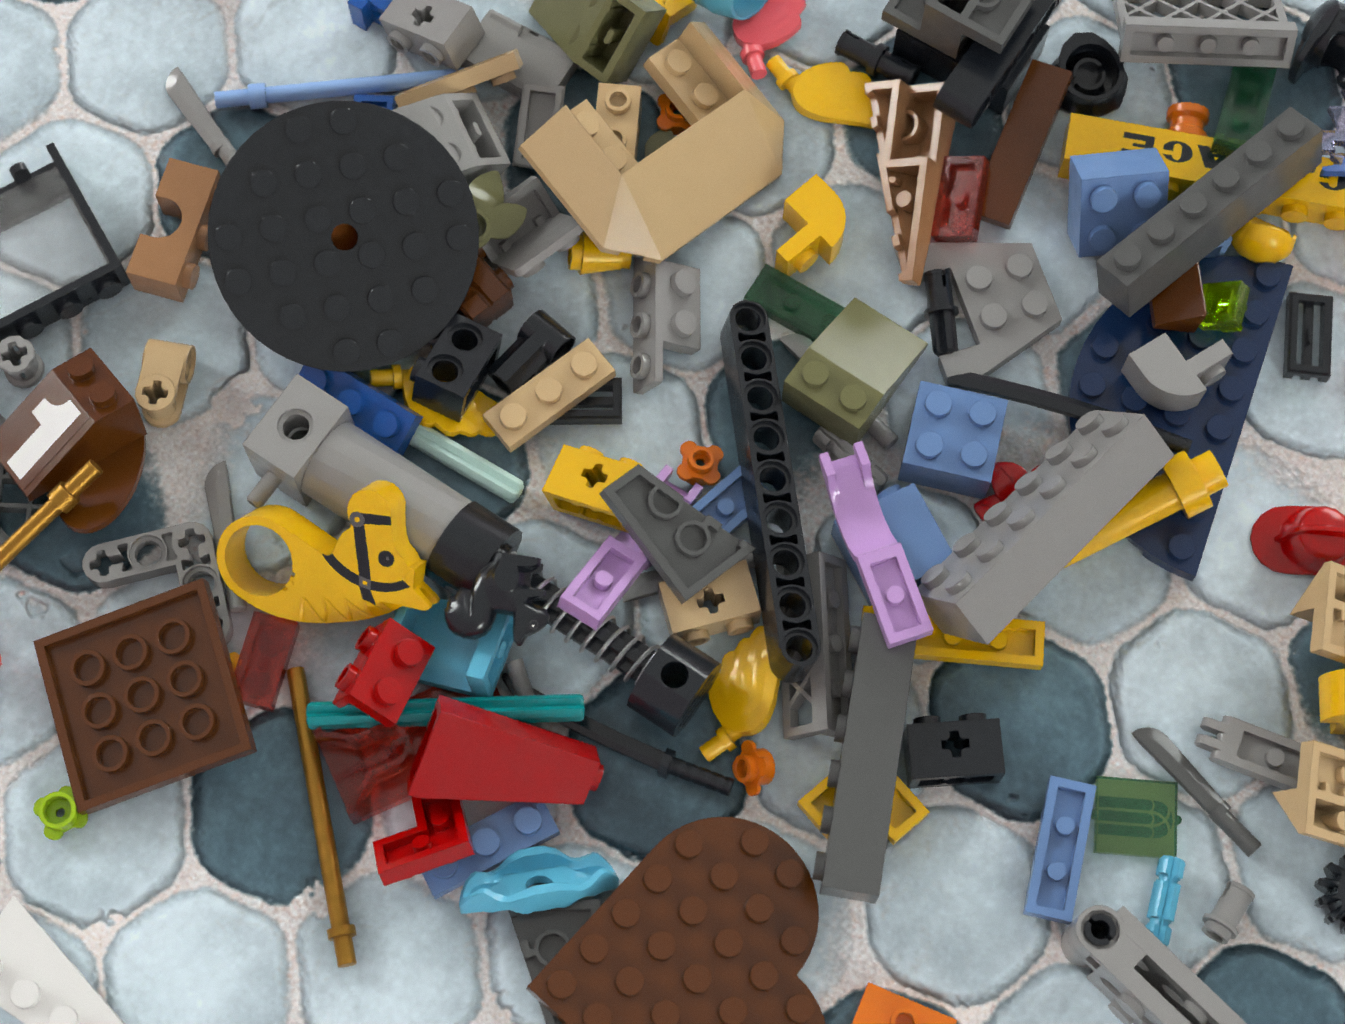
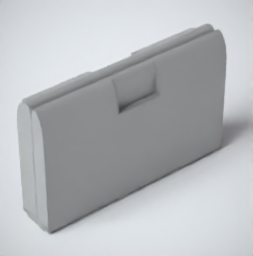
(541, 57)

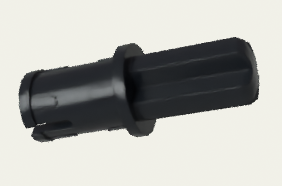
(941, 311)

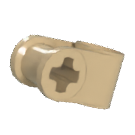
(164, 381)

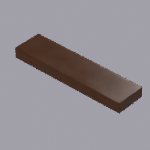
(1023, 140)

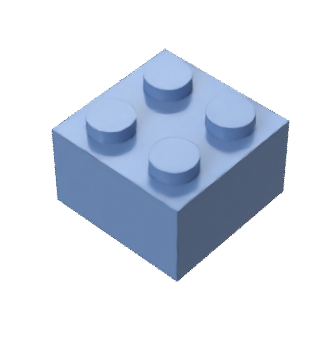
(1113, 196)
(953, 440)

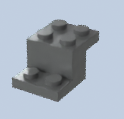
(952, 22)

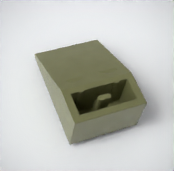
(600, 34)

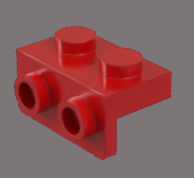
(383, 671)

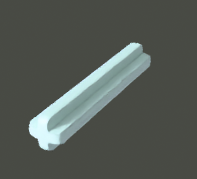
(467, 463)

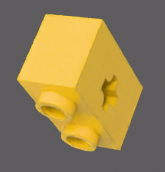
(578, 480)

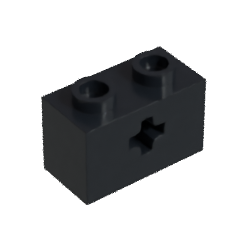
(933, 766)

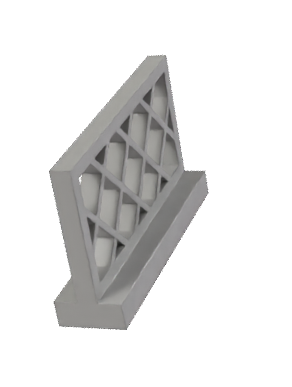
(1217, 40)

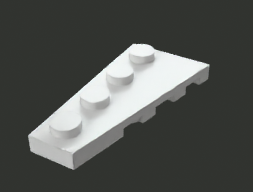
(40, 980)

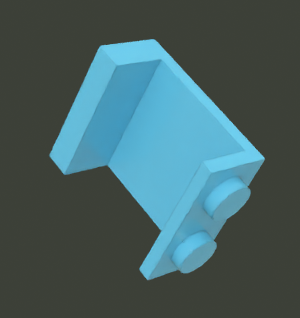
(459, 663)

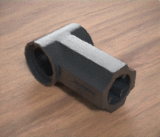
(537, 346)

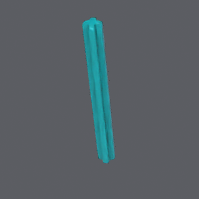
(418, 711)

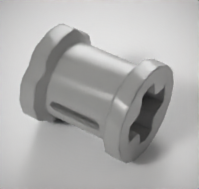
(30, 364)

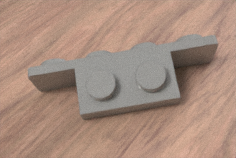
(663, 317)

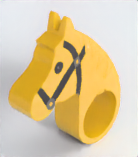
(335, 580)

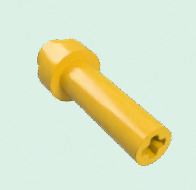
(1181, 486)

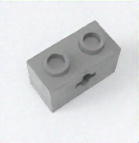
(433, 29)

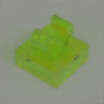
(1225, 305)

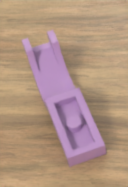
(874, 548)
(612, 570)

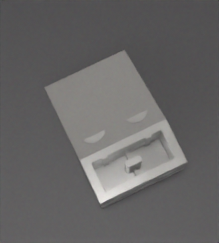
(463, 129)

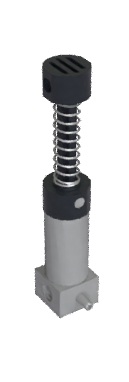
(317, 453)

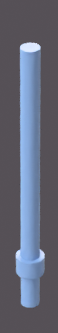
(259, 95)

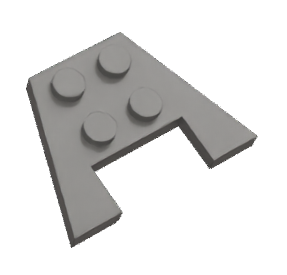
(1001, 299)

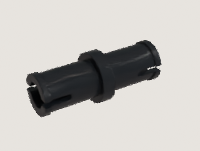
(876, 58)

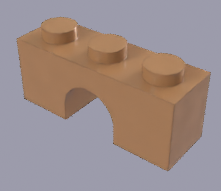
(170, 263)

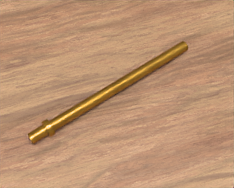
(341, 929)

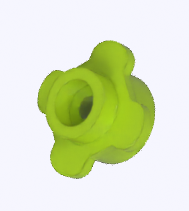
(47, 810)

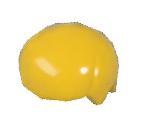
(1263, 242)

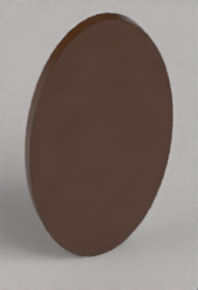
(110, 491)

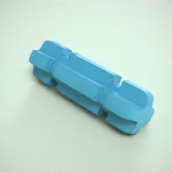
(1165, 897)

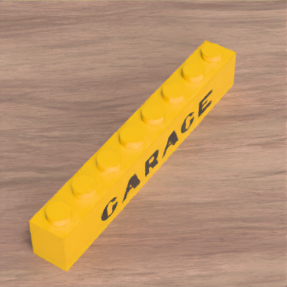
(1189, 158)

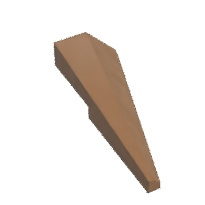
(910, 164)

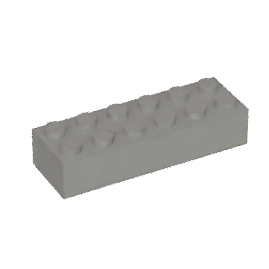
(1042, 524)

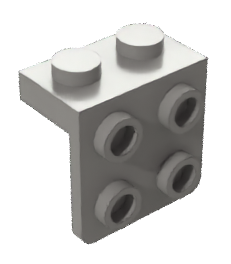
(540, 235)

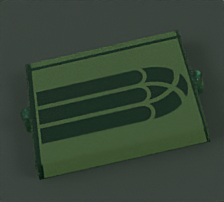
(1135, 817)

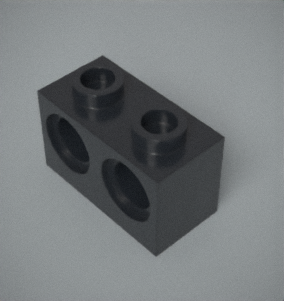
(461, 369)

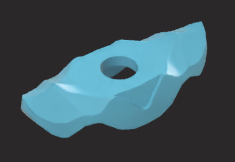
(564, 878)

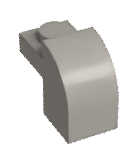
(1167, 379)

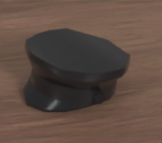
(1097, 75)

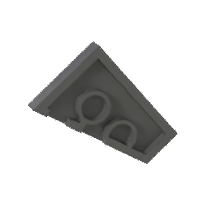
(672, 534)
(546, 933)

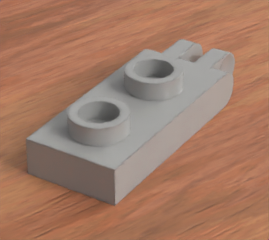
(1251, 751)

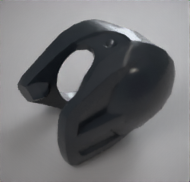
(1322, 42)

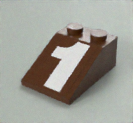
(65, 422)

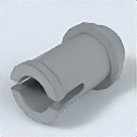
(1227, 912)

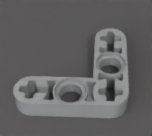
(172, 560)

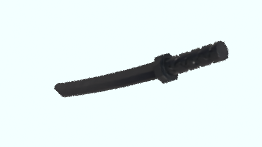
(1047, 401)
(664, 762)

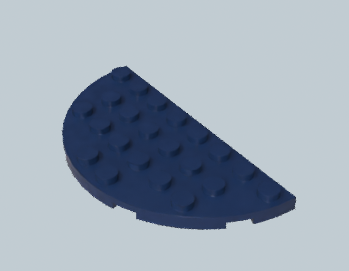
(1220, 415)

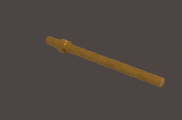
(61, 499)

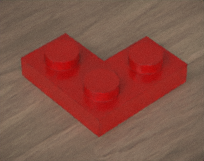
(437, 840)

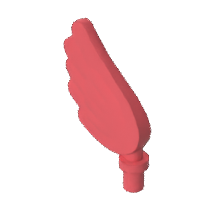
(766, 30)

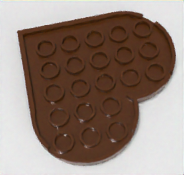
(695, 936)

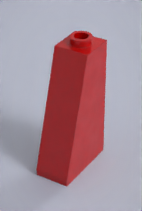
(498, 758)

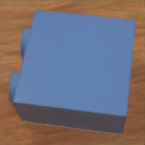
(911, 526)

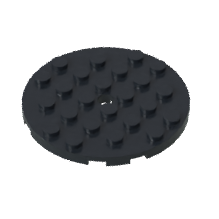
(277, 221)

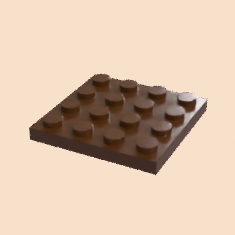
(144, 697)

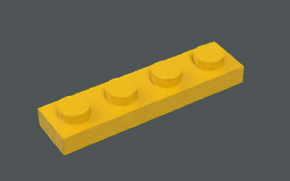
(1014, 647)

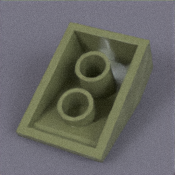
(852, 371)

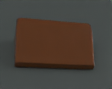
(1180, 304)

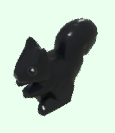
(499, 588)

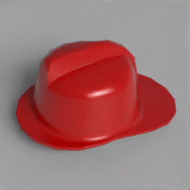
(1299, 538)

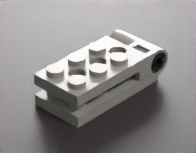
(1140, 972)

